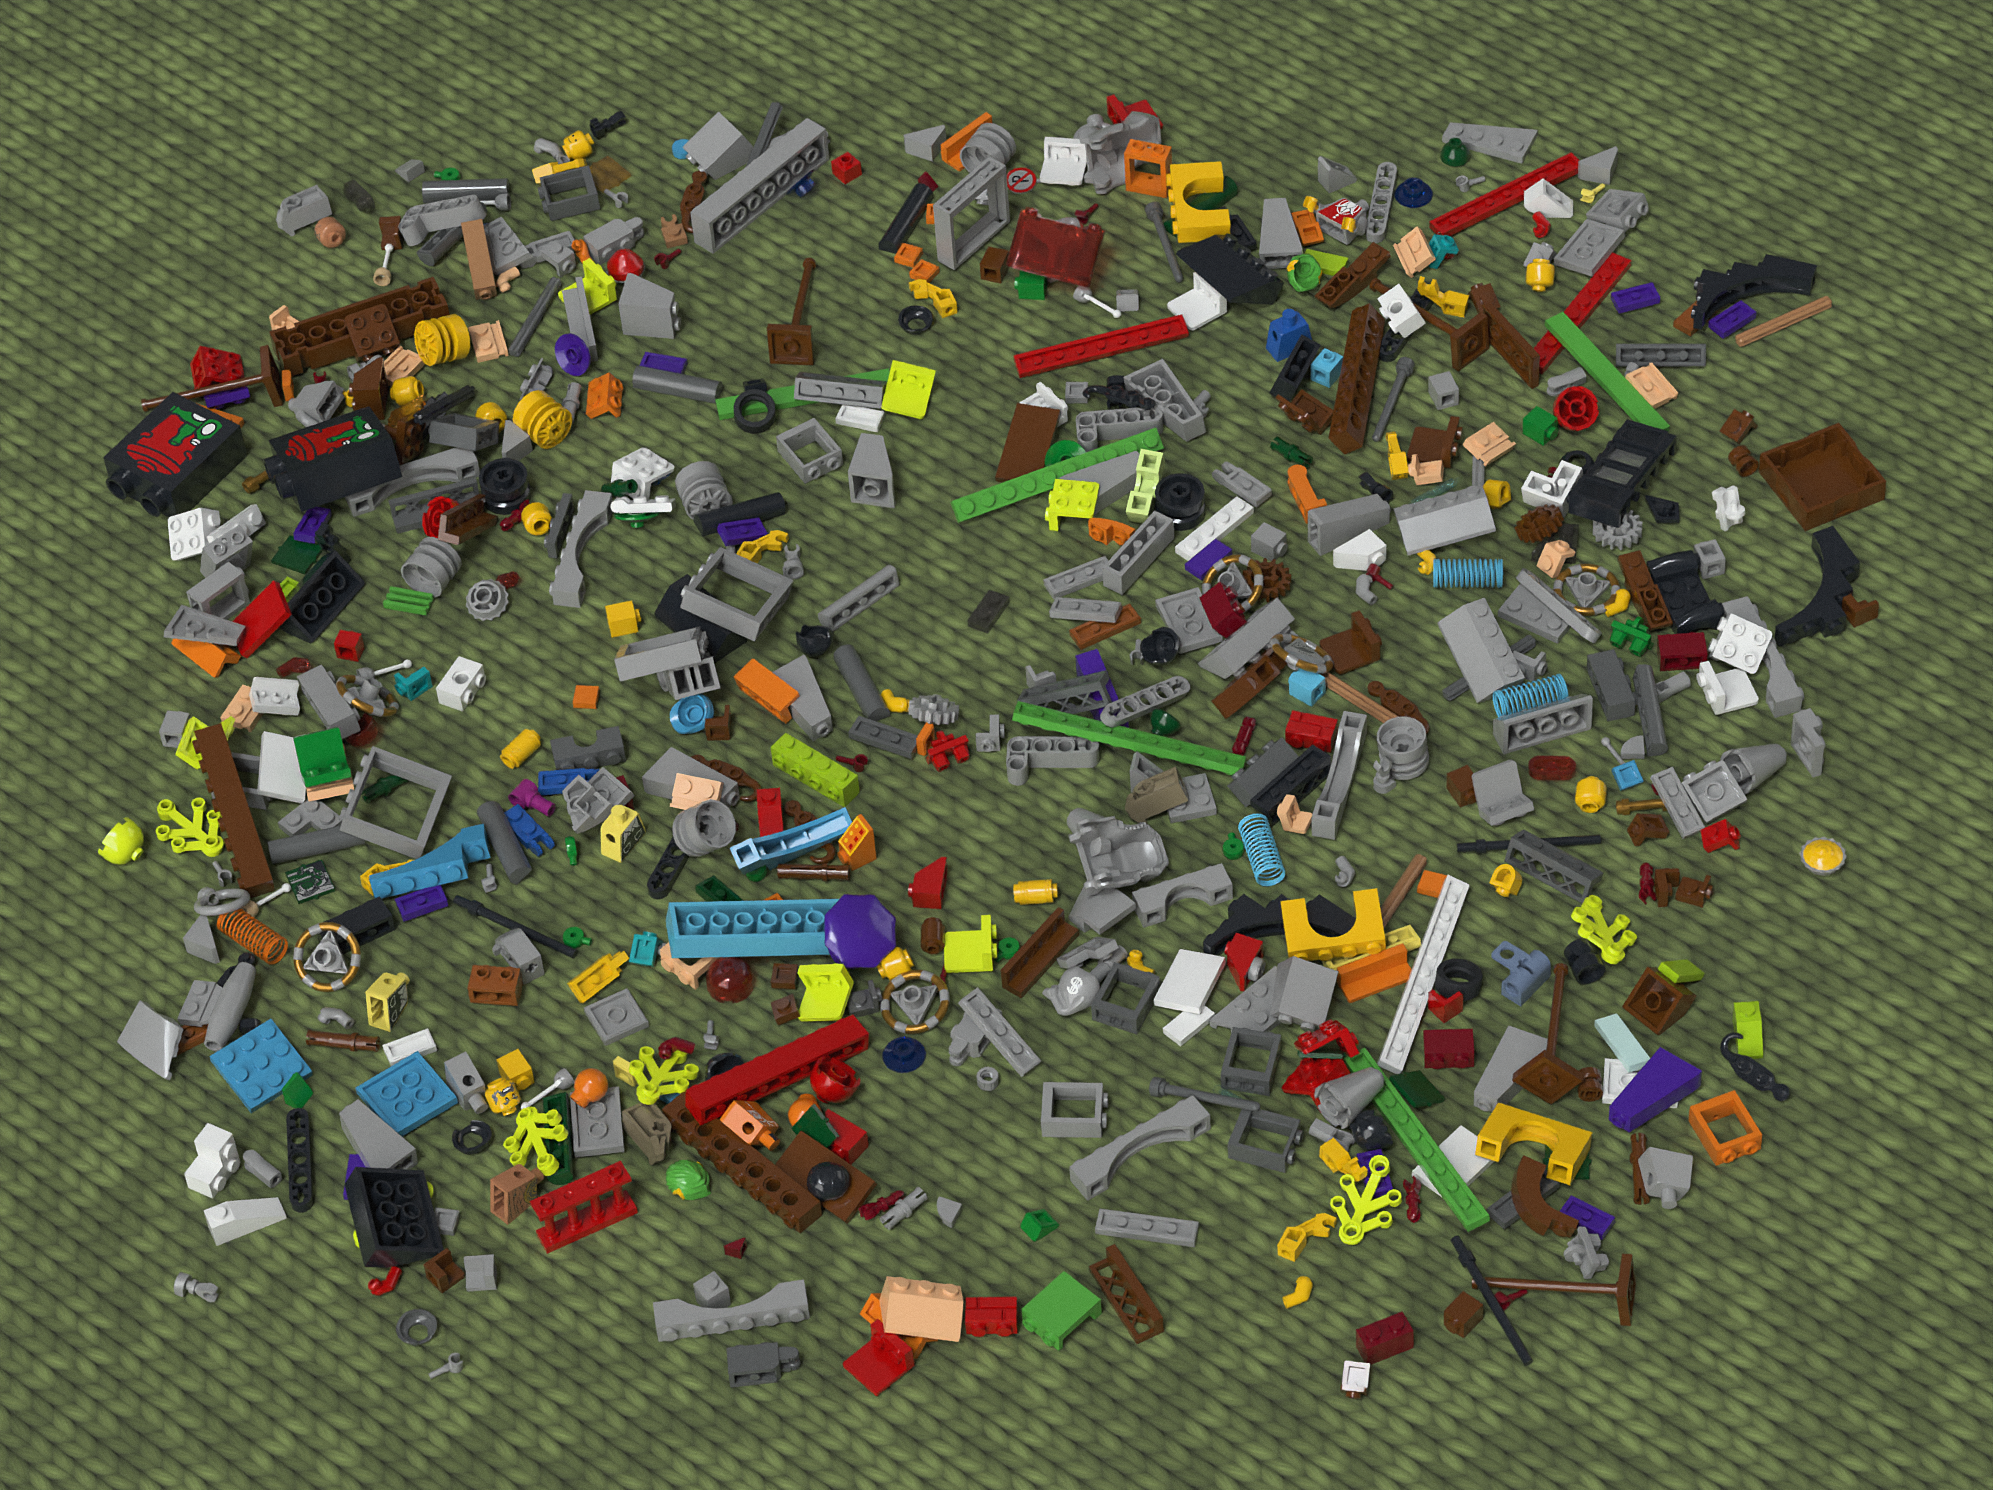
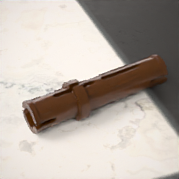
(803, 871)
(350, 1041)
(1638, 1149)

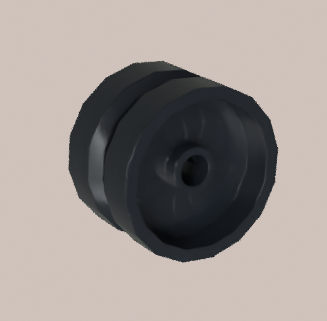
(505, 485)
(1181, 499)

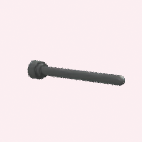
(1154, 213)
(1403, 368)
(1160, 1087)

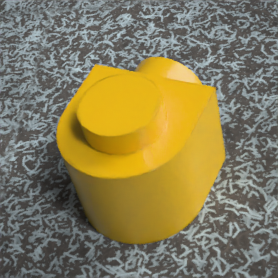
(1497, 493)
(1506, 880)

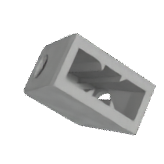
(466, 1083)
(1666, 1175)

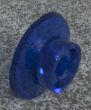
(803, 186)
(1413, 193)
(904, 1061)

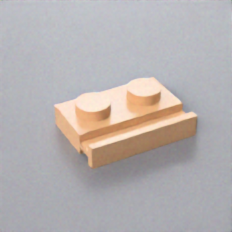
(1414, 252)
(488, 341)
(402, 364)
(1652, 385)
(1489, 444)
(242, 711)
(330, 789)
(694, 790)

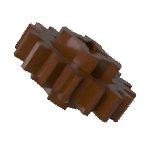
(1539, 523)
(1271, 585)

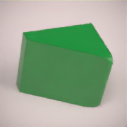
(296, 1091)
(1038, 1224)

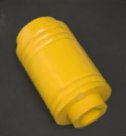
(520, 748)
(1035, 892)

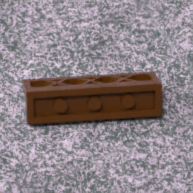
(465, 521)
(1038, 954)
(1133, 1289)

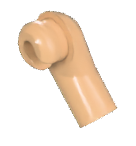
(505, 277)

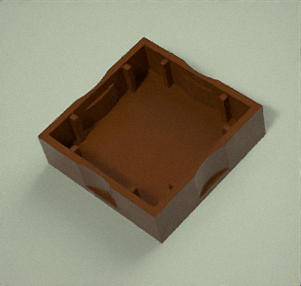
(1822, 477)

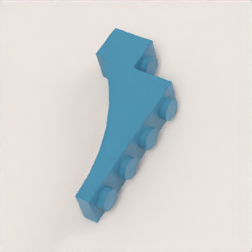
(791, 843)
(436, 868)

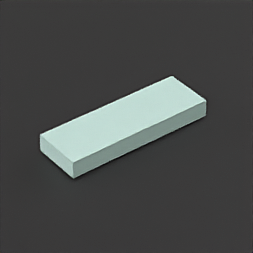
(1622, 1042)

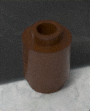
(932, 935)

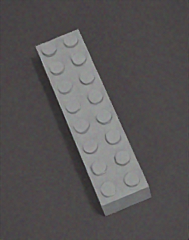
(759, 185)

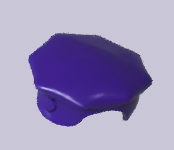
(859, 931)

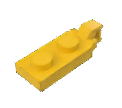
(597, 975)

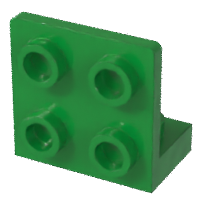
(321, 757)

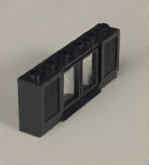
(1621, 472)

